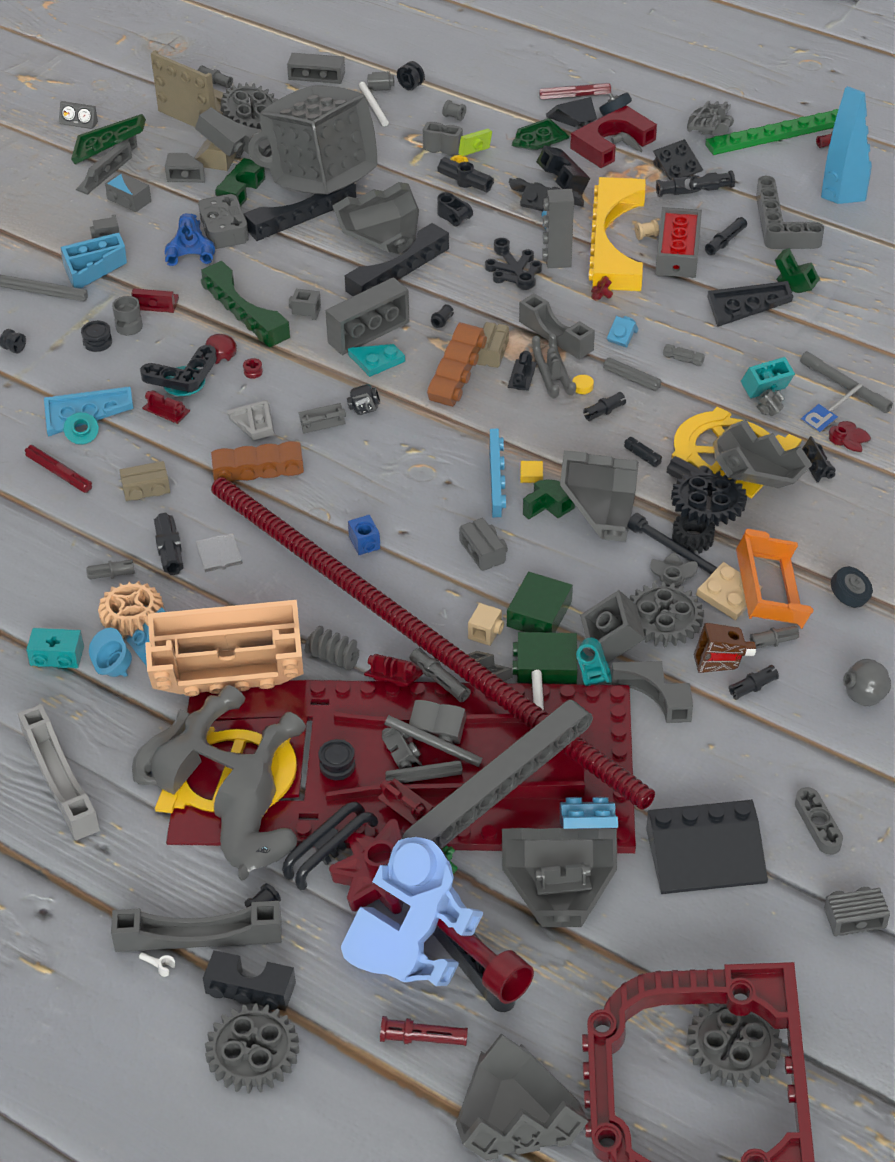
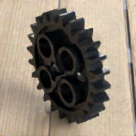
(726, 498)

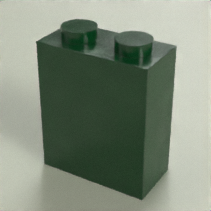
(539, 604)
(548, 652)

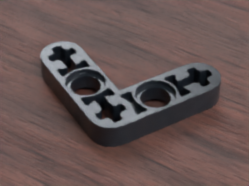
(156, 373)

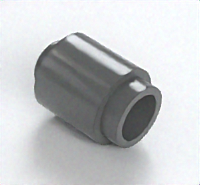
(380, 81)

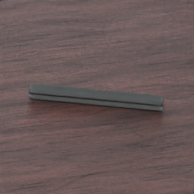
(43, 288)

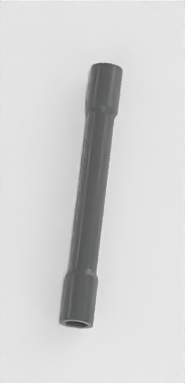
(873, 398)

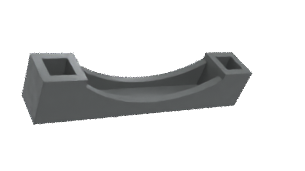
(143, 931)

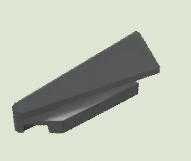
(108, 165)

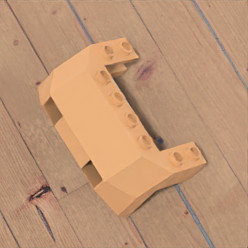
(224, 647)

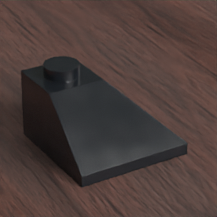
(574, 113)

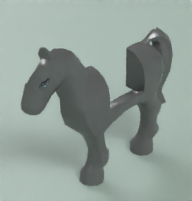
(245, 791)

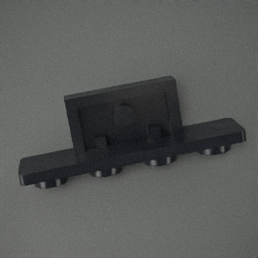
(535, 193)

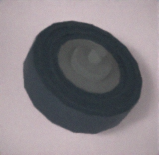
(615, 103)
(851, 586)

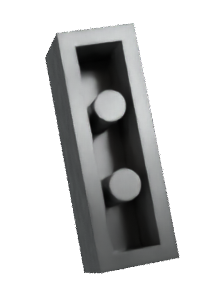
(316, 68)

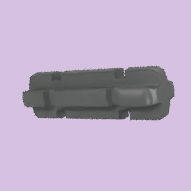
(683, 354)

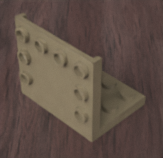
(183, 90)

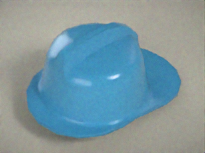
(110, 653)

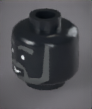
(363, 399)

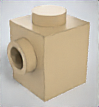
(485, 624)

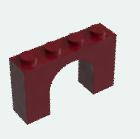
(590, 139)

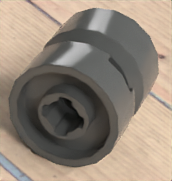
(127, 315)

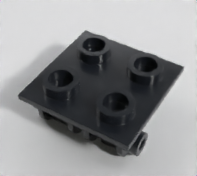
(677, 160)

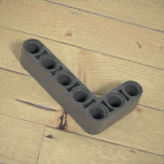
(779, 233)

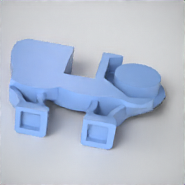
(424, 880)

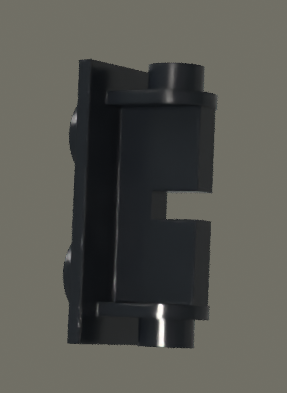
(522, 372)
(816, 455)

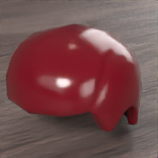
(224, 346)

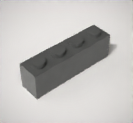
(559, 228)

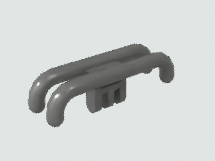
(553, 368)

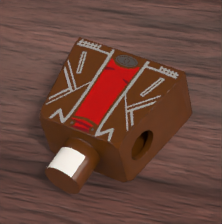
(721, 648)

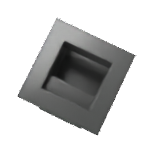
(104, 227)
(305, 303)

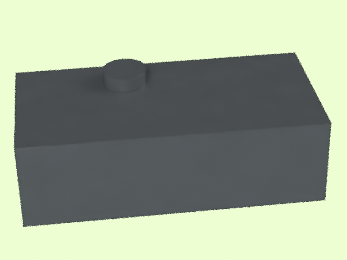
(367, 315)

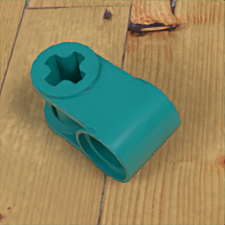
(595, 667)

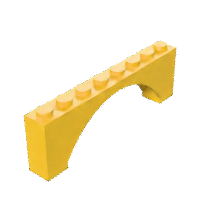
(611, 200)

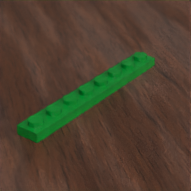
(771, 132)

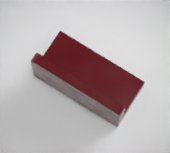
(156, 300)

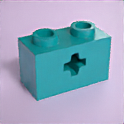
(768, 375)
(55, 648)

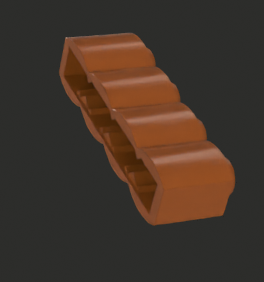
(456, 364)
(261, 461)

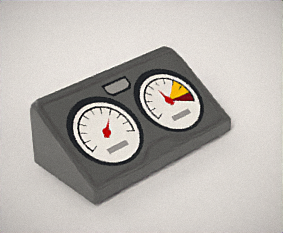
(77, 115)

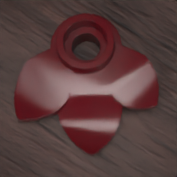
(848, 435)

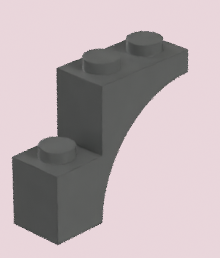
(648, 678)

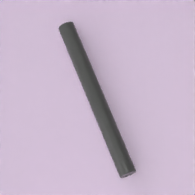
(433, 741)

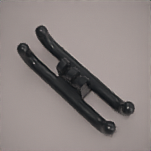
(325, 841)

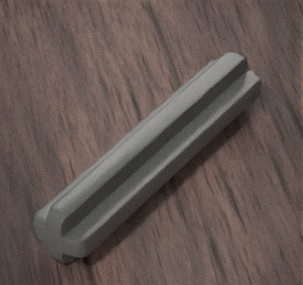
(632, 374)
(425, 772)

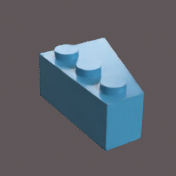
(93, 258)

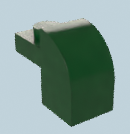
(800, 277)
(548, 496)

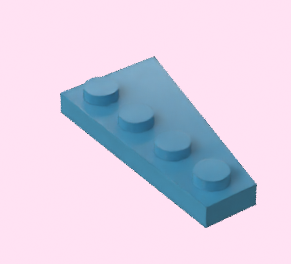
(96, 403)
(497, 480)

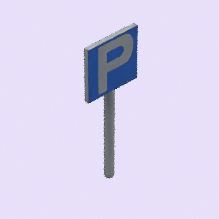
(820, 418)

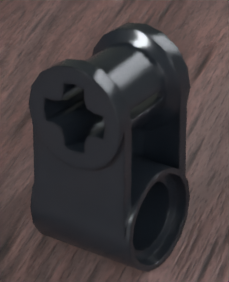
(453, 208)

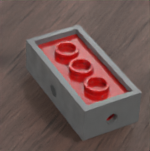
(678, 242)

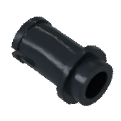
(439, 318)

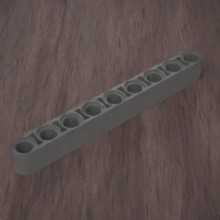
(502, 775)

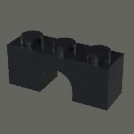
(568, 172)
(225, 980)

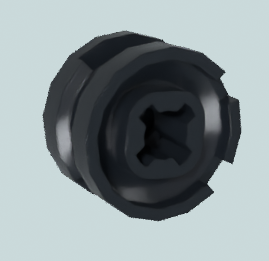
(410, 75)
(96, 336)
(336, 759)

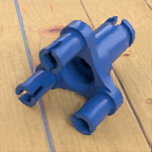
(189, 241)

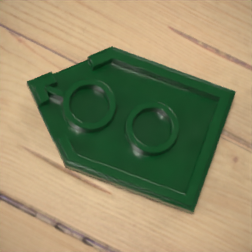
(539, 134)

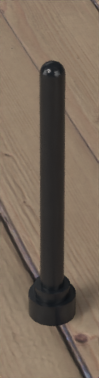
(639, 524)

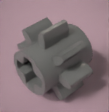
(770, 402)

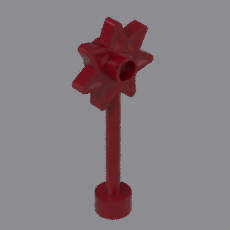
(504, 975)

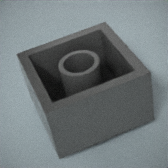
(614, 625)

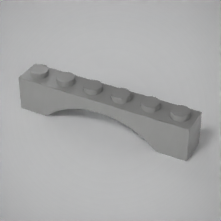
(63, 785)

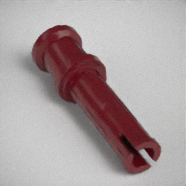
(408, 1031)

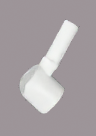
(159, 963)

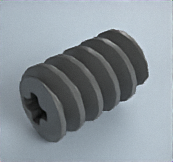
(332, 648)

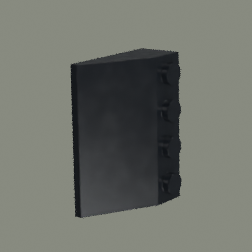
(706, 846)

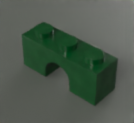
(244, 175)

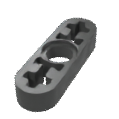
(818, 831)

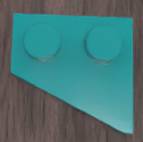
(376, 358)

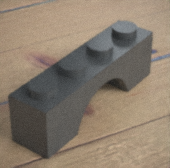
(538, 316)

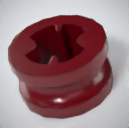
(252, 368)

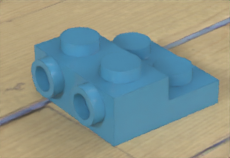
(593, 814)

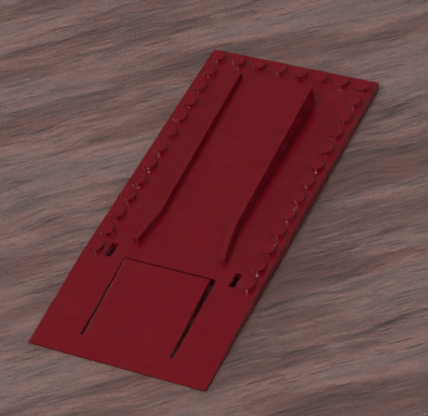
(359, 715)

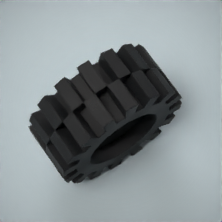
(693, 542)

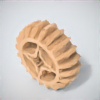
(130, 604)

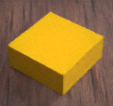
(531, 471)

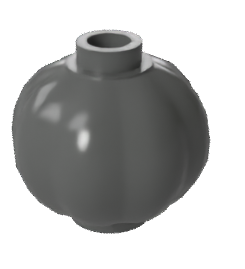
(867, 682)

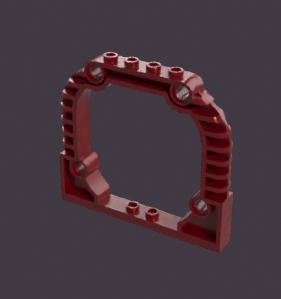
(770, 995)

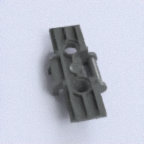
(711, 119)

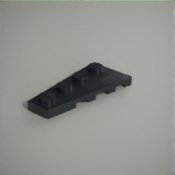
(740, 302)

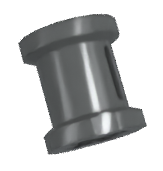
(454, 110)

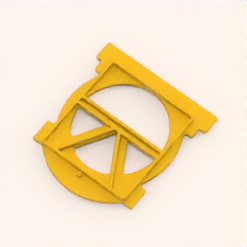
(694, 426)
(283, 770)

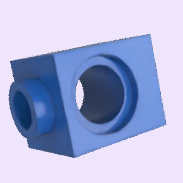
(364, 534)

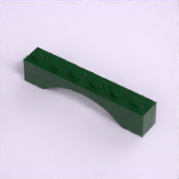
(264, 323)

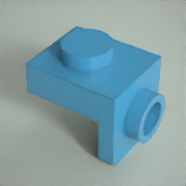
(622, 331)

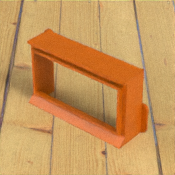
(759, 544)

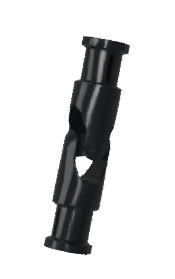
(708, 182)

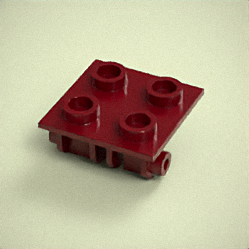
(393, 670)

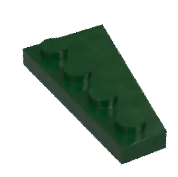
(100, 139)

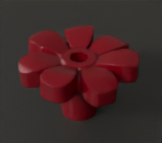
(602, 289)

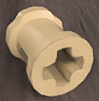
(646, 229)

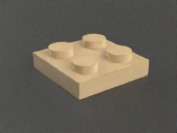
(725, 591)

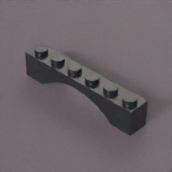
(271, 220)
(429, 244)

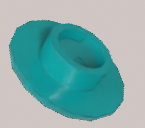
(81, 437)

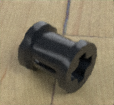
(266, 893)

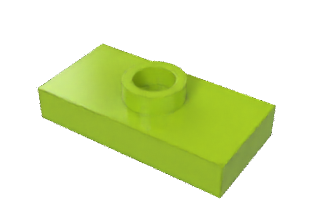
(475, 142)

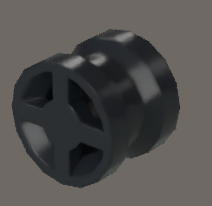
(11, 340)

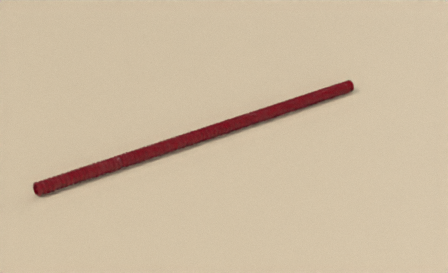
(430, 641)

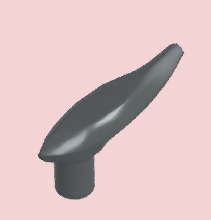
(629, 140)

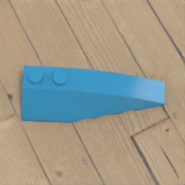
(847, 160)

